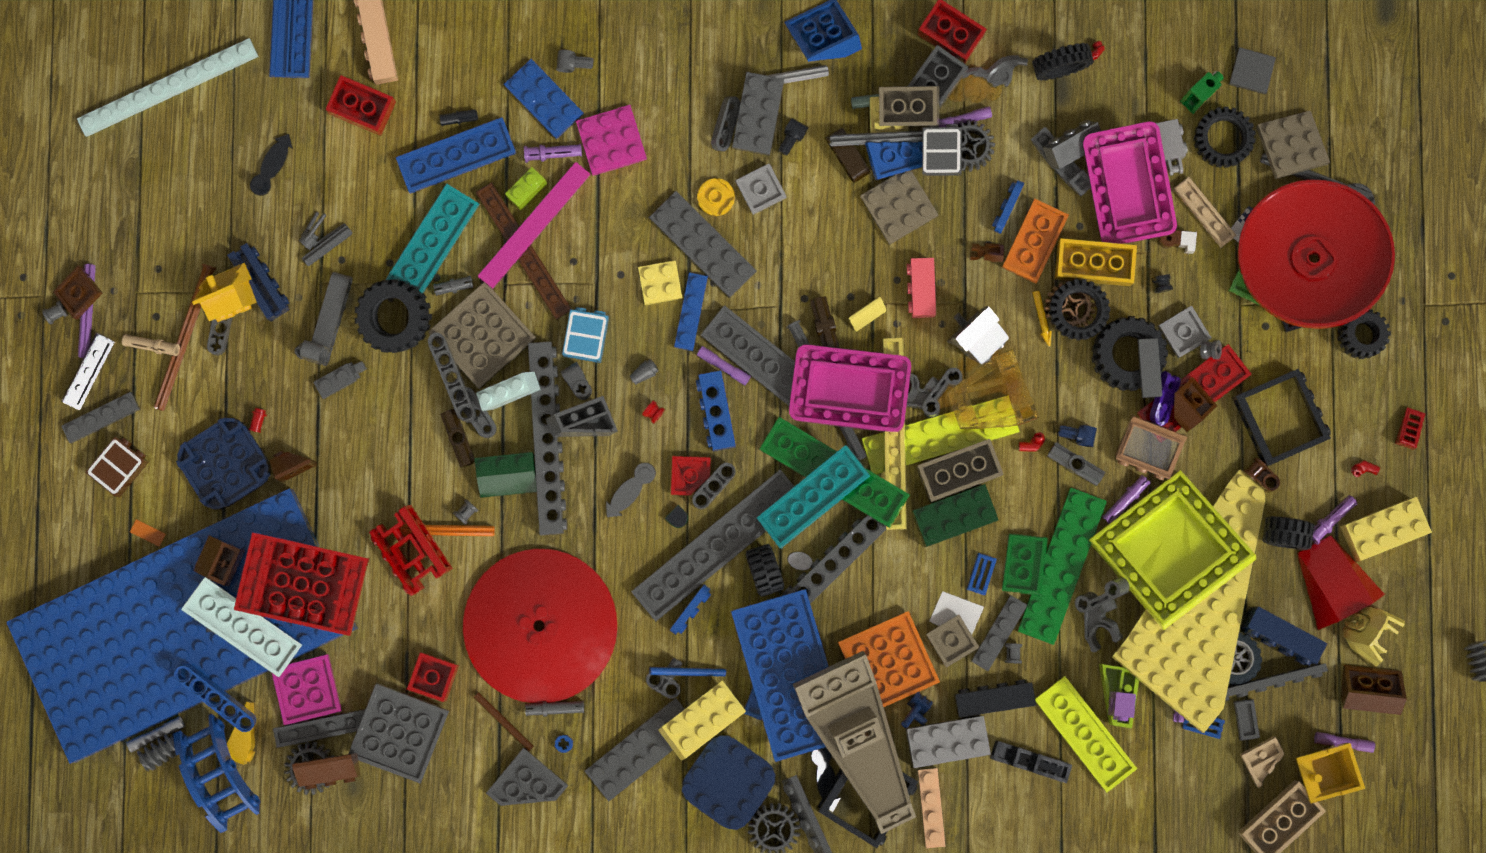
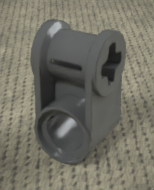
(575, 379)

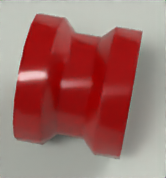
(653, 412)

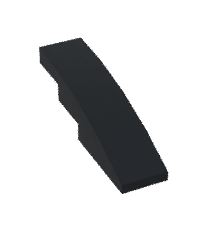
(1031, 761)

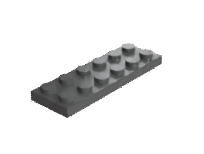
(702, 244)
(752, 353)
(634, 754)

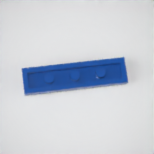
(691, 312)

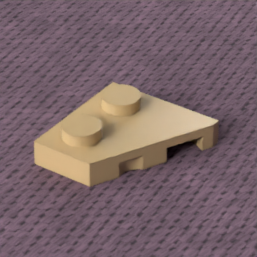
(1262, 759)

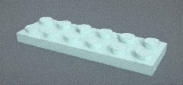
(243, 630)

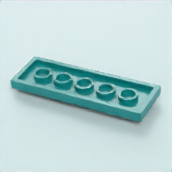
(434, 238)
(813, 496)

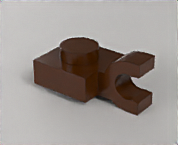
(989, 251)

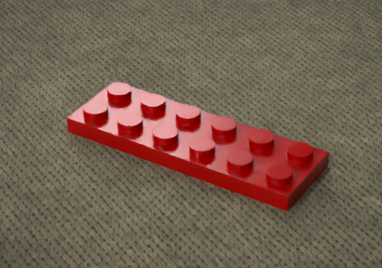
(1214, 376)

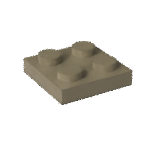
(952, 640)

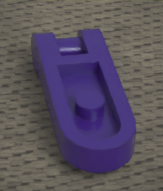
(1163, 405)

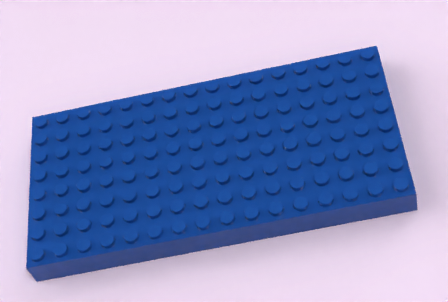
(113, 645)

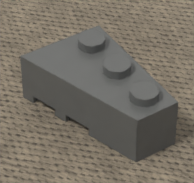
(583, 420)

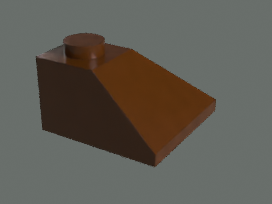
(1192, 405)
(288, 465)

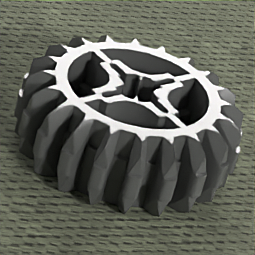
(976, 143)
(303, 752)
(762, 816)

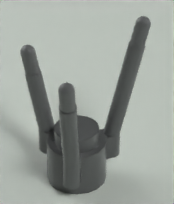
(309, 238)

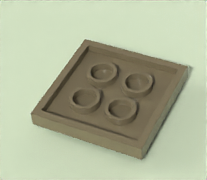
(1292, 144)
(899, 206)

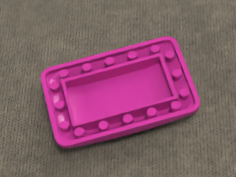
(1130, 183)
(850, 388)

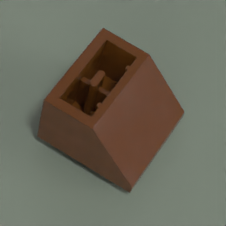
(218, 561)

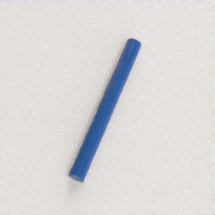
(687, 671)

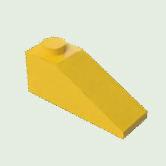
(242, 743)

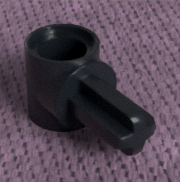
(794, 133)

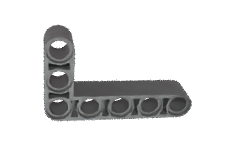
(329, 320)

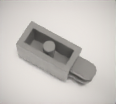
(1173, 145)

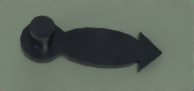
(271, 165)
(824, 772)

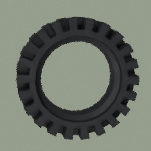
(1062, 61)
(1238, 120)
(1091, 290)

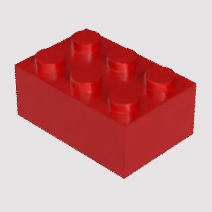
(951, 31)
(360, 105)

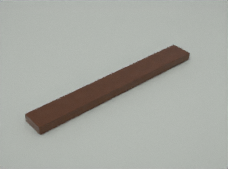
(529, 260)

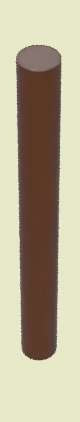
(503, 721)

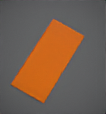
(147, 533)

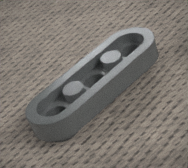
(725, 123)
(483, 419)

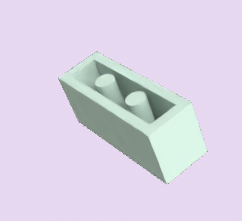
(508, 391)

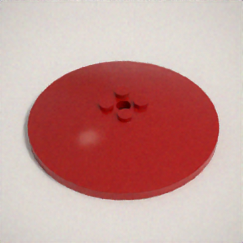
(1320, 220)
(576, 633)

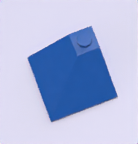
(824, 32)

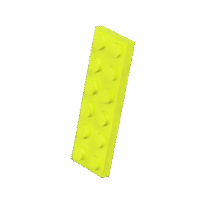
(1085, 734)

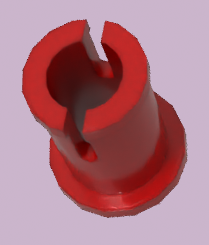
(257, 420)

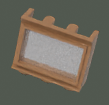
(1150, 447)

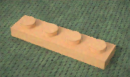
(931, 808)

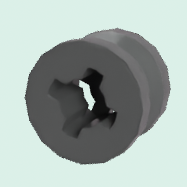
(1211, 349)

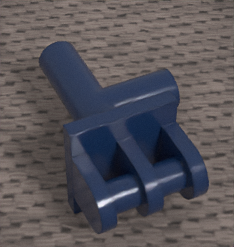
(919, 706)

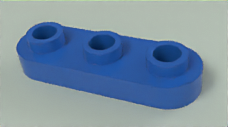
(1007, 206)
(691, 610)

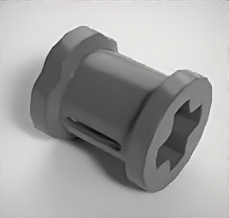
(54, 312)
(465, 511)
(1013, 653)

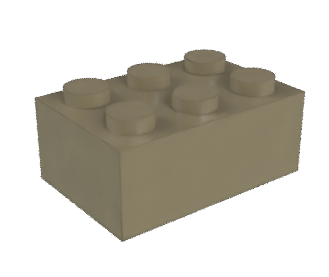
(909, 106)

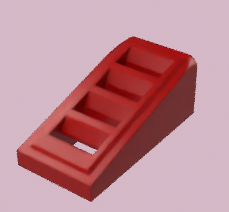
(1417, 430)

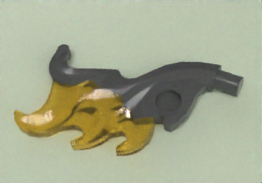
(985, 82)

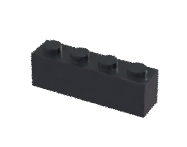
(994, 699)

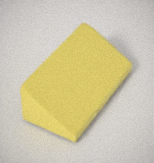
(867, 314)

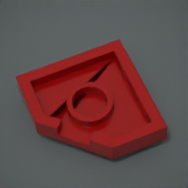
(689, 474)

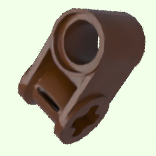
(1262, 474)

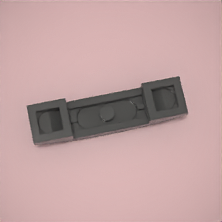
(1071, 173)

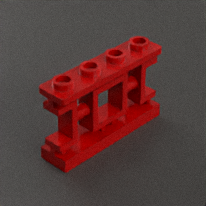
(423, 543)

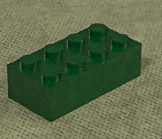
(955, 515)

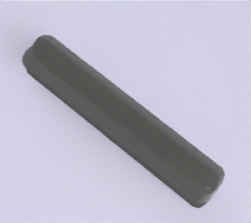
(327, 245)

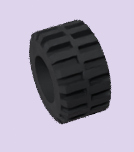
(1379, 332)
(1288, 533)
(764, 570)

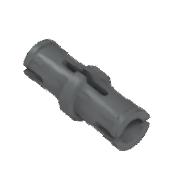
(453, 285)

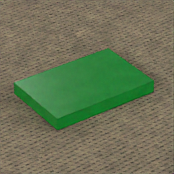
(1024, 564)

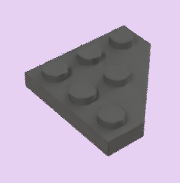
(526, 782)

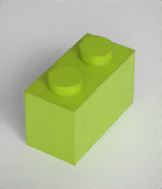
(526, 188)

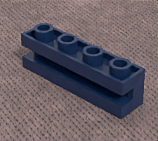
(263, 287)

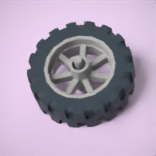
(1254, 660)

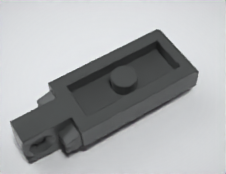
(339, 379)

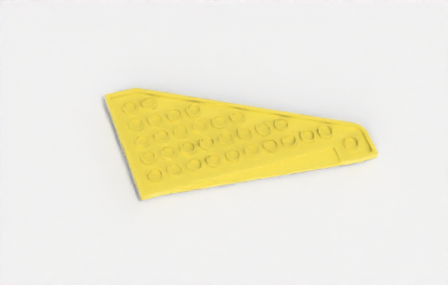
(1195, 654)

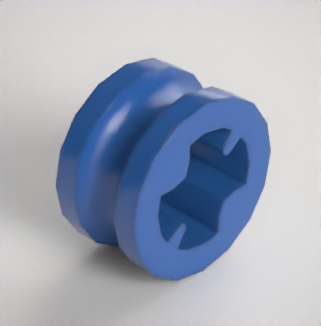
(560, 749)

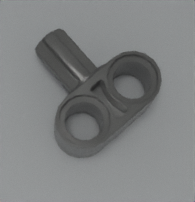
(666, 680)

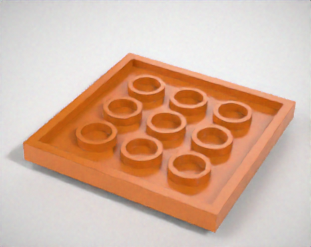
(895, 658)

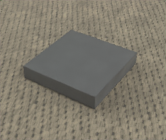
(1252, 71)

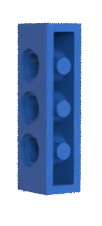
(715, 381)

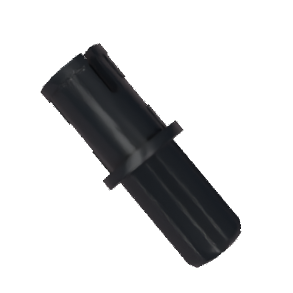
(458, 117)

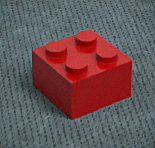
(433, 677)

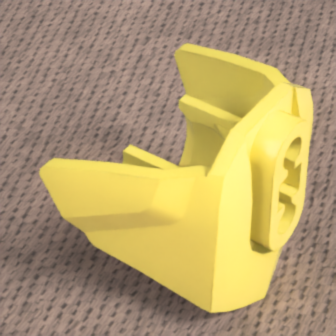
(1366, 631)

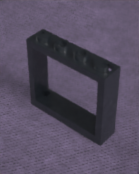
(1254, 431)
(833, 791)

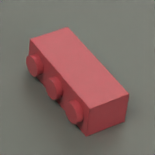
(921, 287)

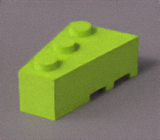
(1117, 680)

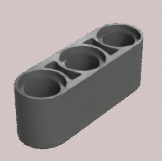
(711, 495)

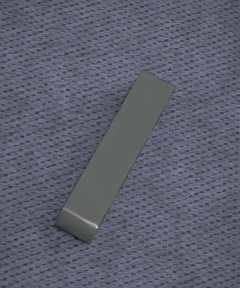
(445, 370)

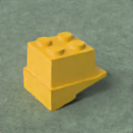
(226, 294)
(1330, 772)

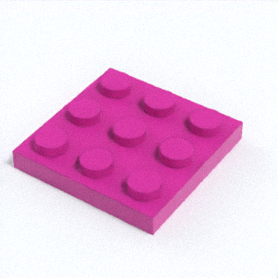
(611, 140)
(307, 690)

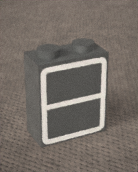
(942, 150)

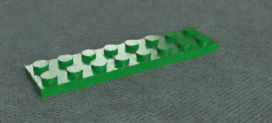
(805, 454)
(1062, 565)

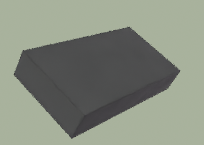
(1246, 719)

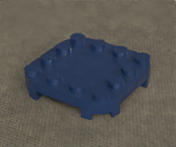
(223, 463)
(728, 782)

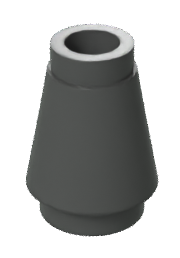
(644, 371)

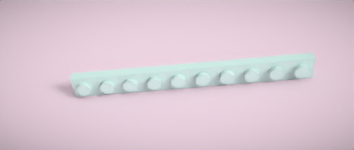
(167, 87)

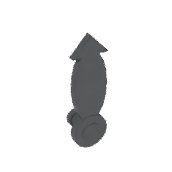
(630, 489)

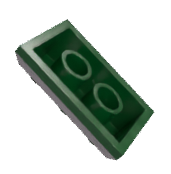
(506, 474)

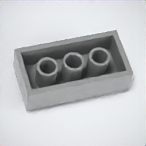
(948, 741)

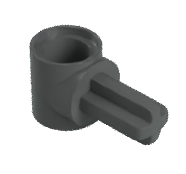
(568, 61)

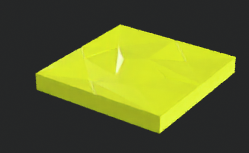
(1172, 549)

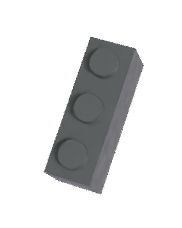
(1069, 146)

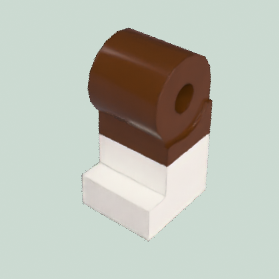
(1179, 239)

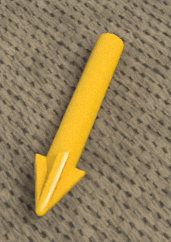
(1046, 334)

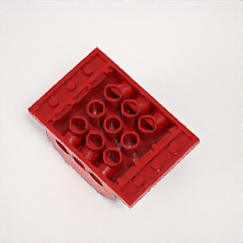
(301, 584)

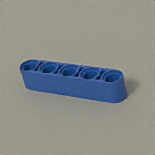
(205, 696)

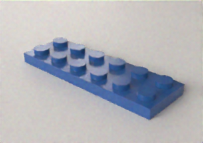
(456, 155)

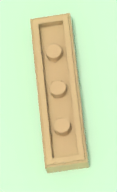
(1204, 212)

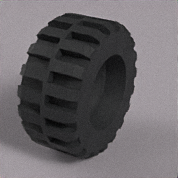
(368, 319)
(1104, 343)

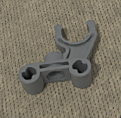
(932, 392)
(1097, 606)

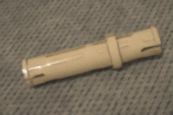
(158, 346)

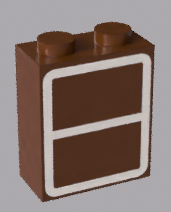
(117, 466)

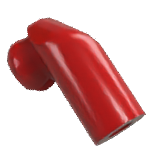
(1098, 49)
(1034, 444)
(1363, 467)

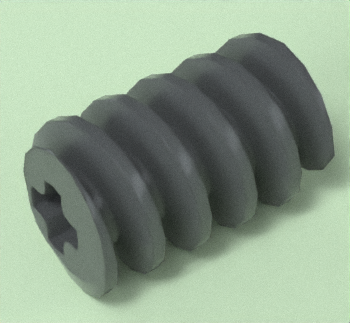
(1479, 660)
(157, 753)

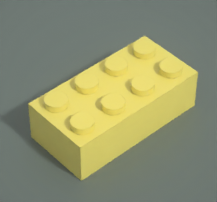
(1385, 529)
(701, 720)

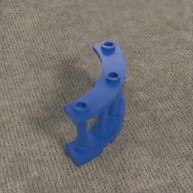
(195, 782)

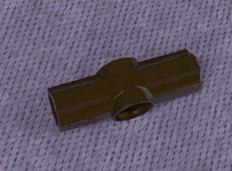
(824, 322)
(453, 426)

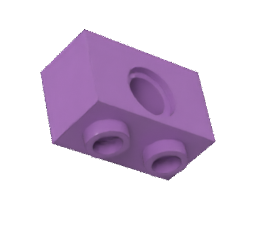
(1121, 705)

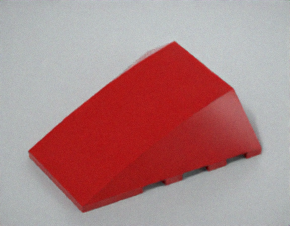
(1335, 583)

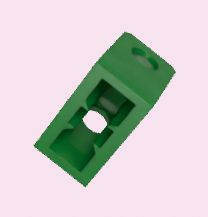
(1202, 91)

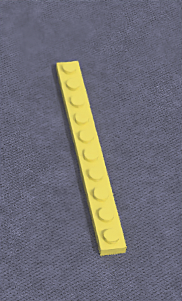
(895, 445)

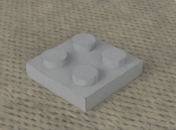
(761, 189)
(1184, 332)

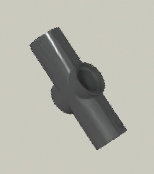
(1086, 471)

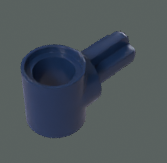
(1083, 435)

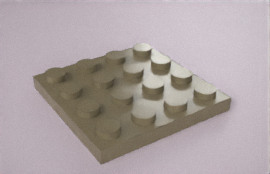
(483, 335)

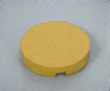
(715, 197)

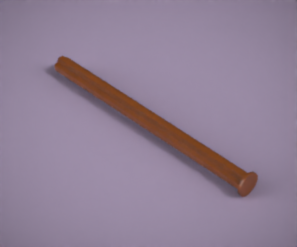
(183, 340)

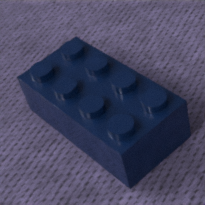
(1283, 635)

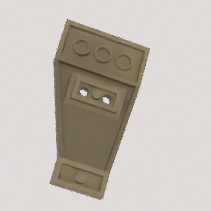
(852, 724)

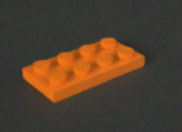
(1035, 241)

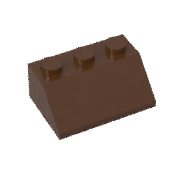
(1373, 690)
(327, 770)

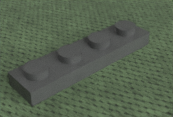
(100, 417)
(999, 633)

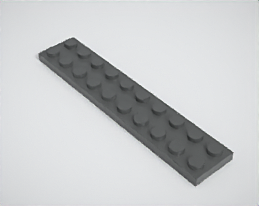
(710, 550)

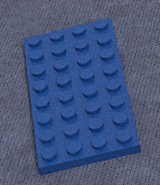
(779, 650)

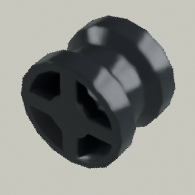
(1162, 283)

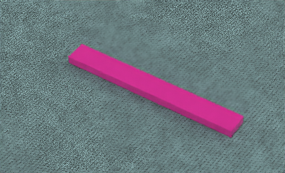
(534, 225)

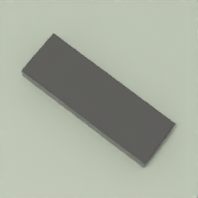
(1149, 368)

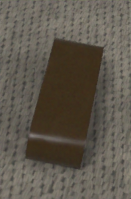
(849, 159)

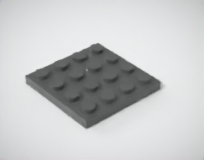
(398, 732)

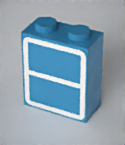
(585, 335)

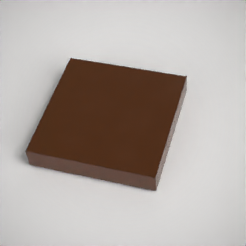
(77, 292)

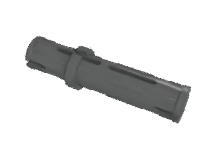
(554, 708)

